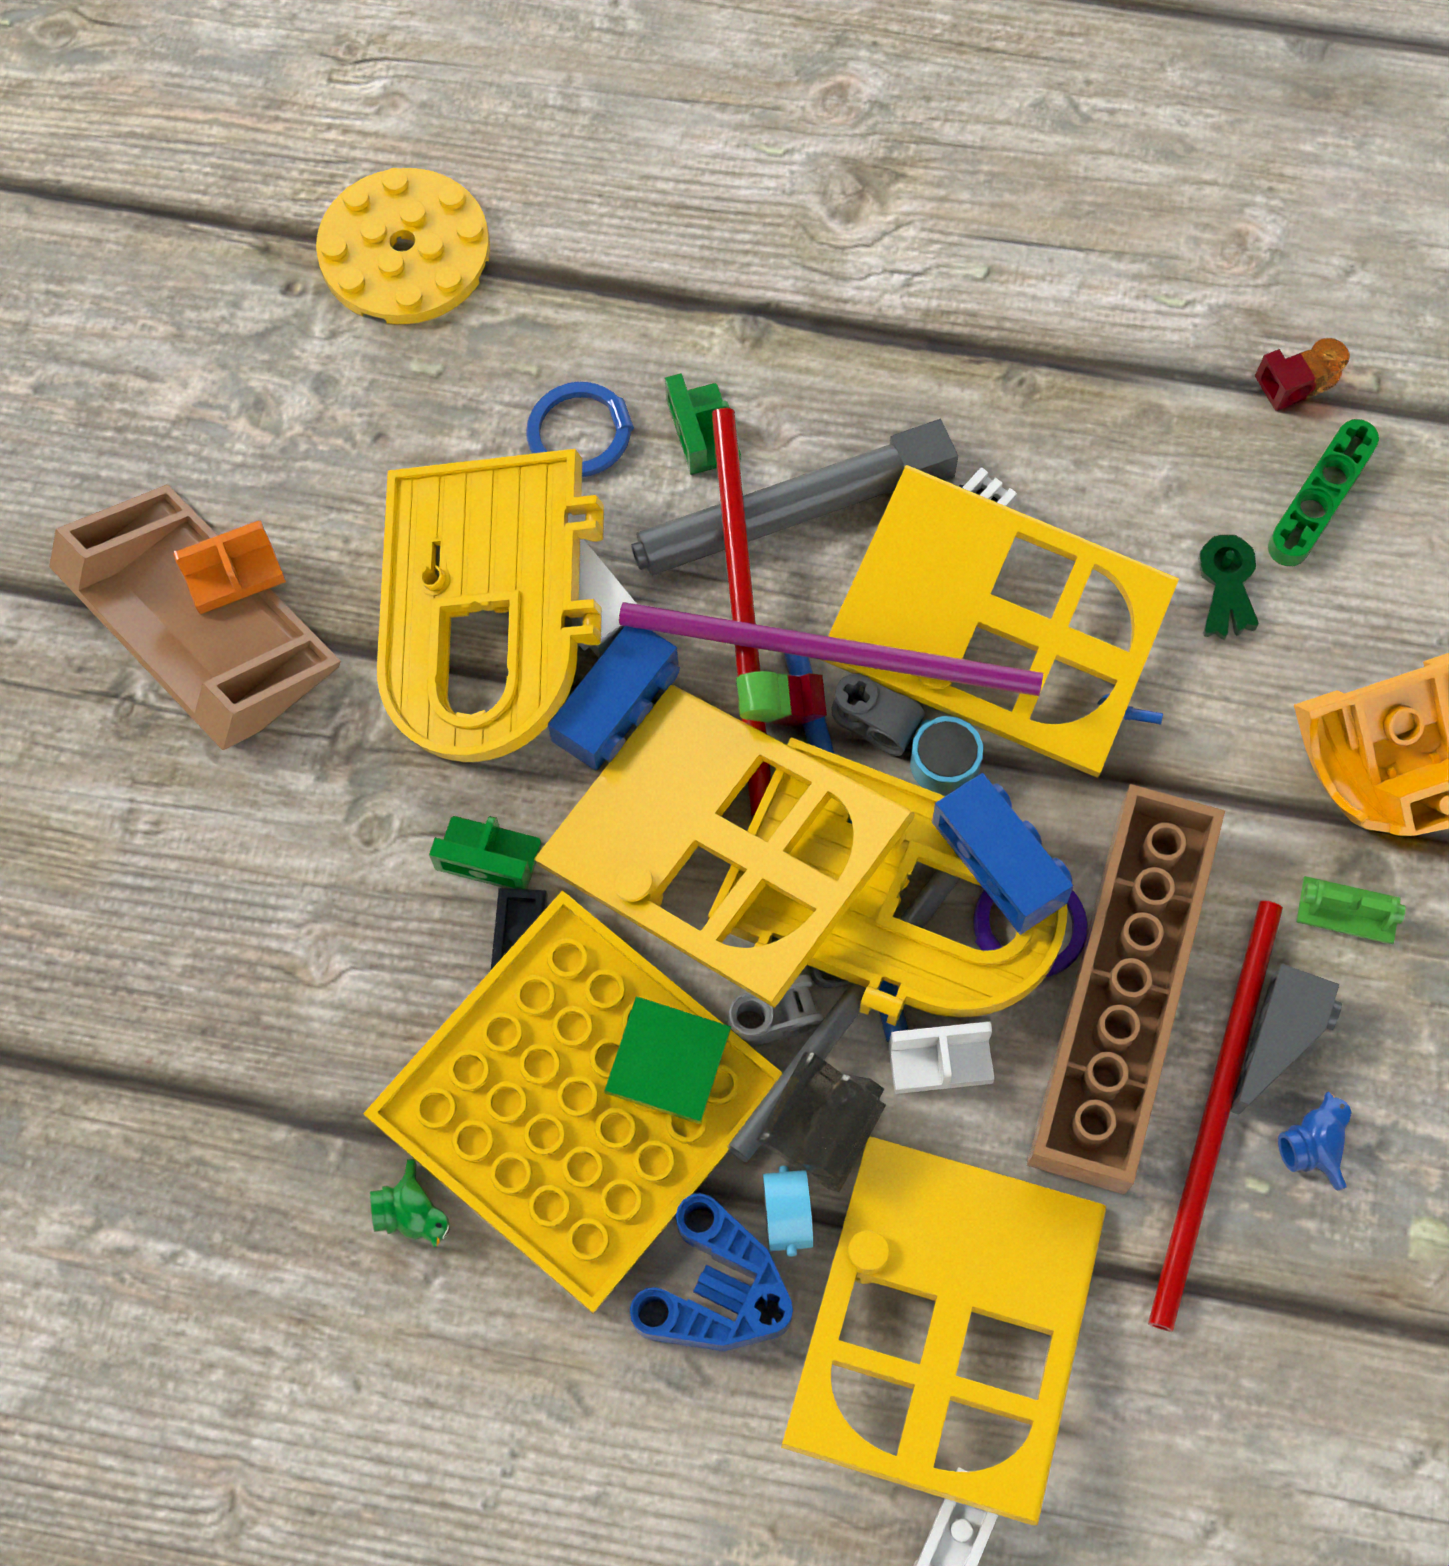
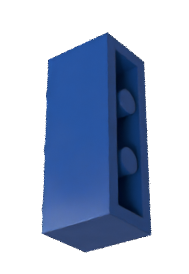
(614, 696)
(1003, 852)

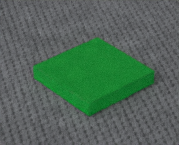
(667, 1060)

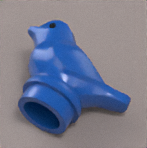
(1318, 1140)

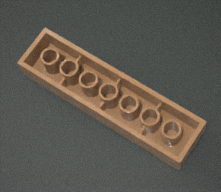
(1126, 990)

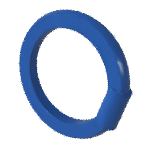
(584, 390)

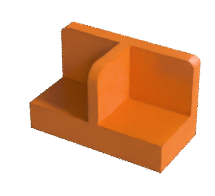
(229, 567)

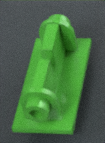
(1349, 910)

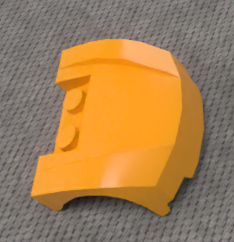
(1385, 750)

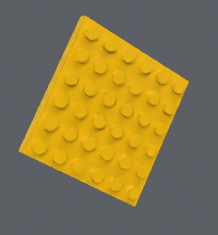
(518, 1115)

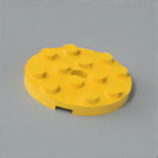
(413, 284)

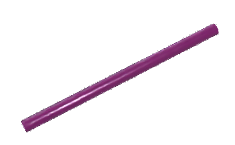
(831, 649)

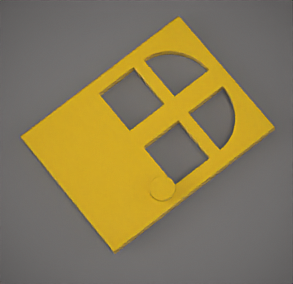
(932, 585)
(669, 797)
(970, 1247)

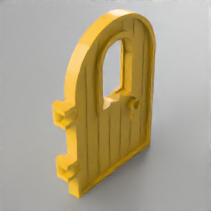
(500, 551)
(868, 940)

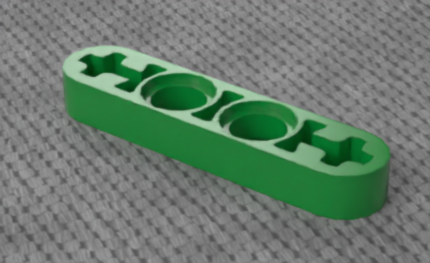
(1323, 492)

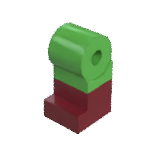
(781, 698)

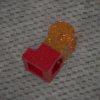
(1303, 374)

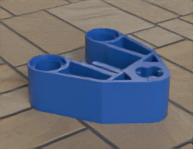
(738, 1249)

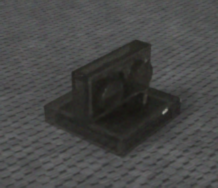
(823, 1120)

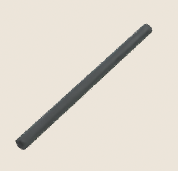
(838, 1018)

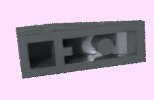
(1291, 1019)

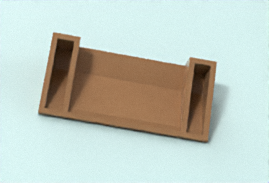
(223, 667)

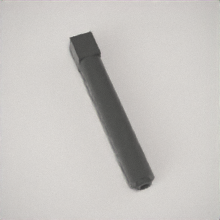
(800, 498)

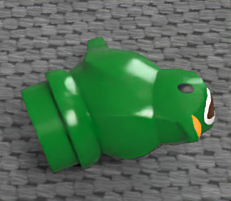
(408, 1210)

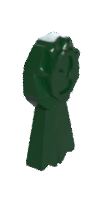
(1227, 565)

